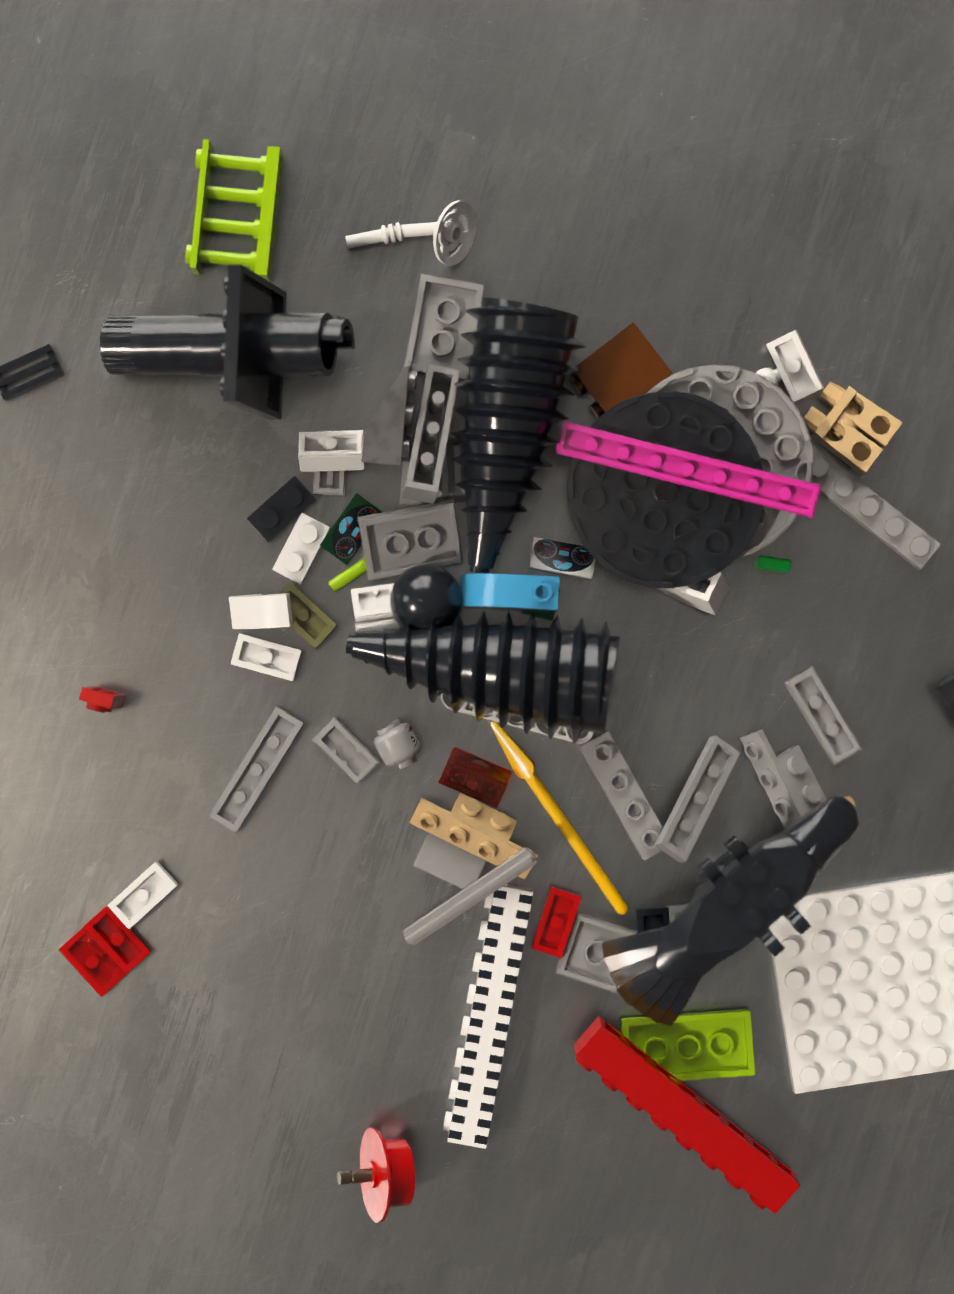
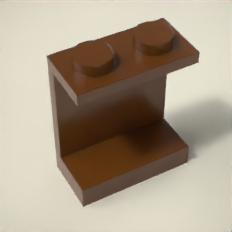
(619, 370)

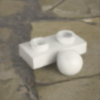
(792, 367)

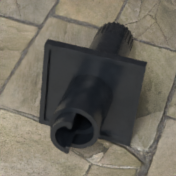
(246, 344)

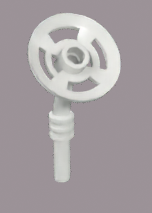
(442, 231)

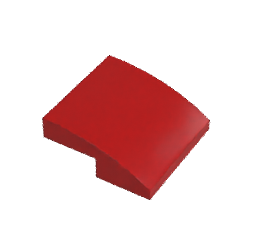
(104, 951)

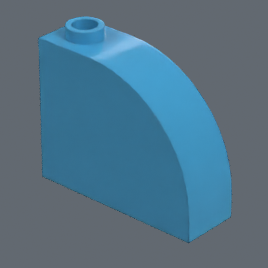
(510, 592)

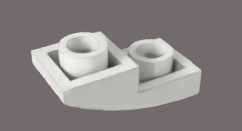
(261, 611)

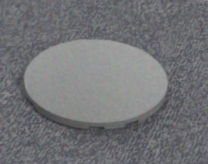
(767, 418)

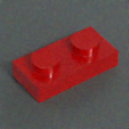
(101, 699)
(556, 921)

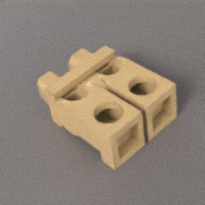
(852, 428)

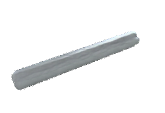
(470, 896)

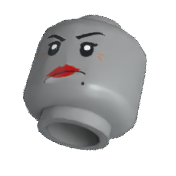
(397, 744)

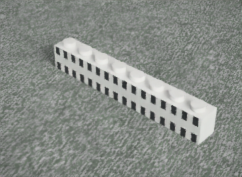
(489, 1016)

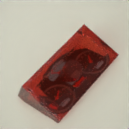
(475, 777)

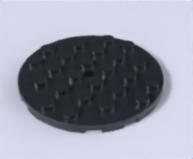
(655, 538)

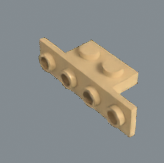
(471, 828)

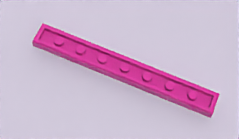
(688, 469)

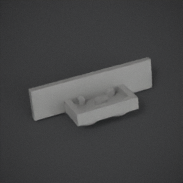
(784, 777)

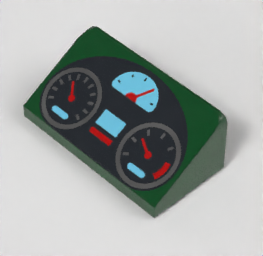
(345, 535)

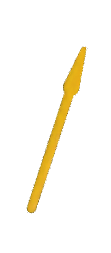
(525, 769)

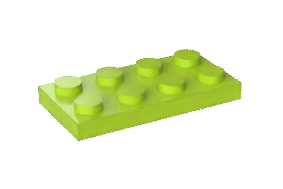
(697, 1043)

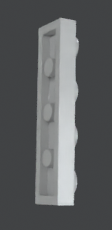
(256, 769)
(697, 799)

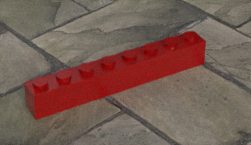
(686, 1115)

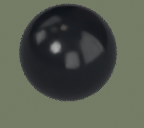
(425, 595)

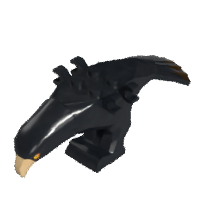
(730, 908)

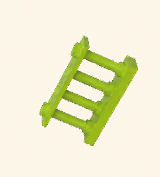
(266, 198)

